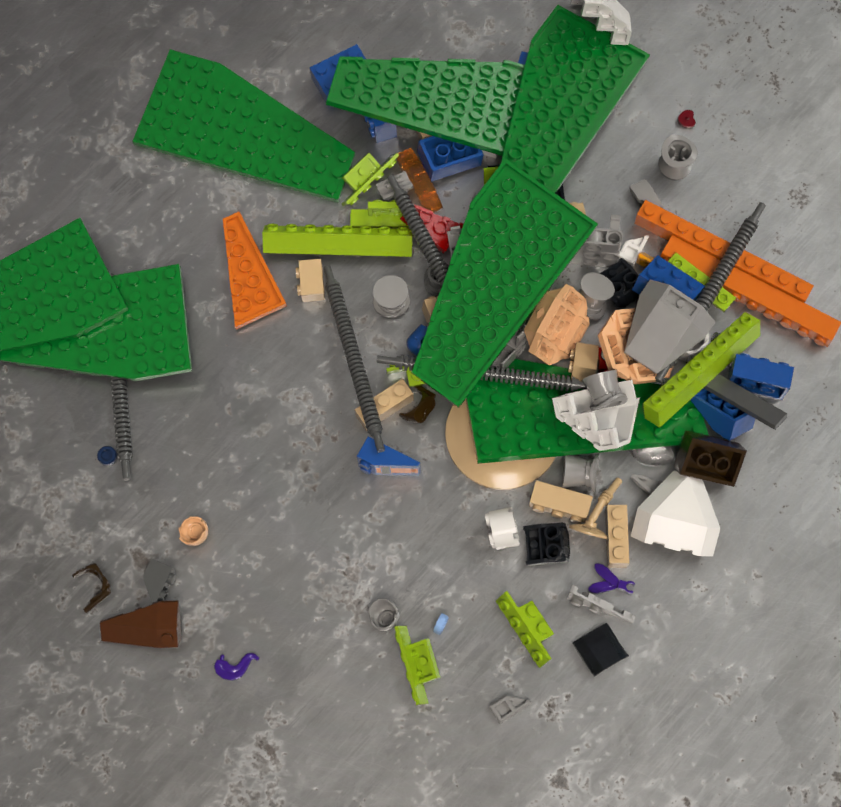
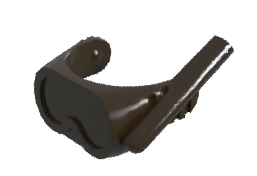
(423, 409)
(94, 569)

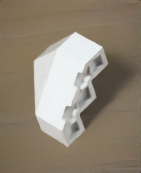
(611, 17)
(603, 427)
(678, 516)

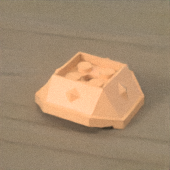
(557, 324)
(613, 343)

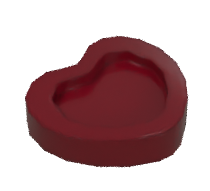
(686, 119)

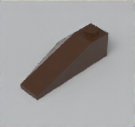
(147, 626)

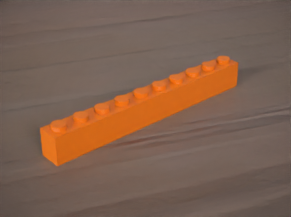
(667, 224)
(761, 296)

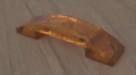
(419, 178)

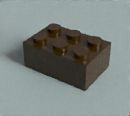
(710, 458)

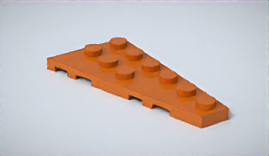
(251, 282)

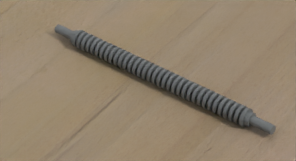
(419, 231)
(724, 268)
(354, 359)
(573, 384)
(121, 422)

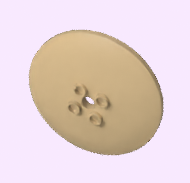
(493, 475)

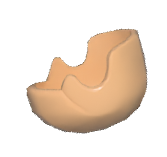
(193, 531)

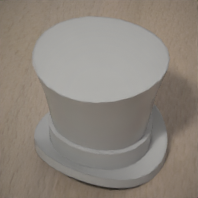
(677, 157)
(597, 291)
(391, 296)
(604, 390)
(580, 471)

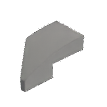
(643, 191)

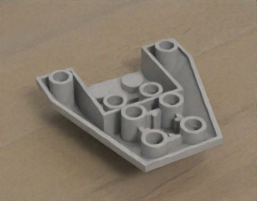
(665, 326)

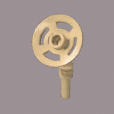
(603, 500)

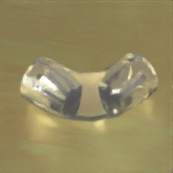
(653, 456)

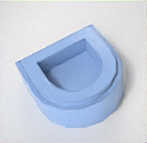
(441, 623)

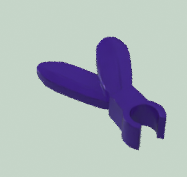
(611, 581)

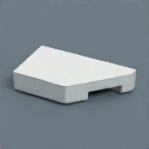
(632, 249)

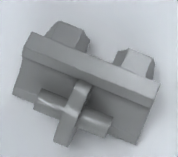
(385, 189)

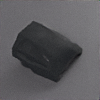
(623, 279)
(547, 543)
(600, 649)

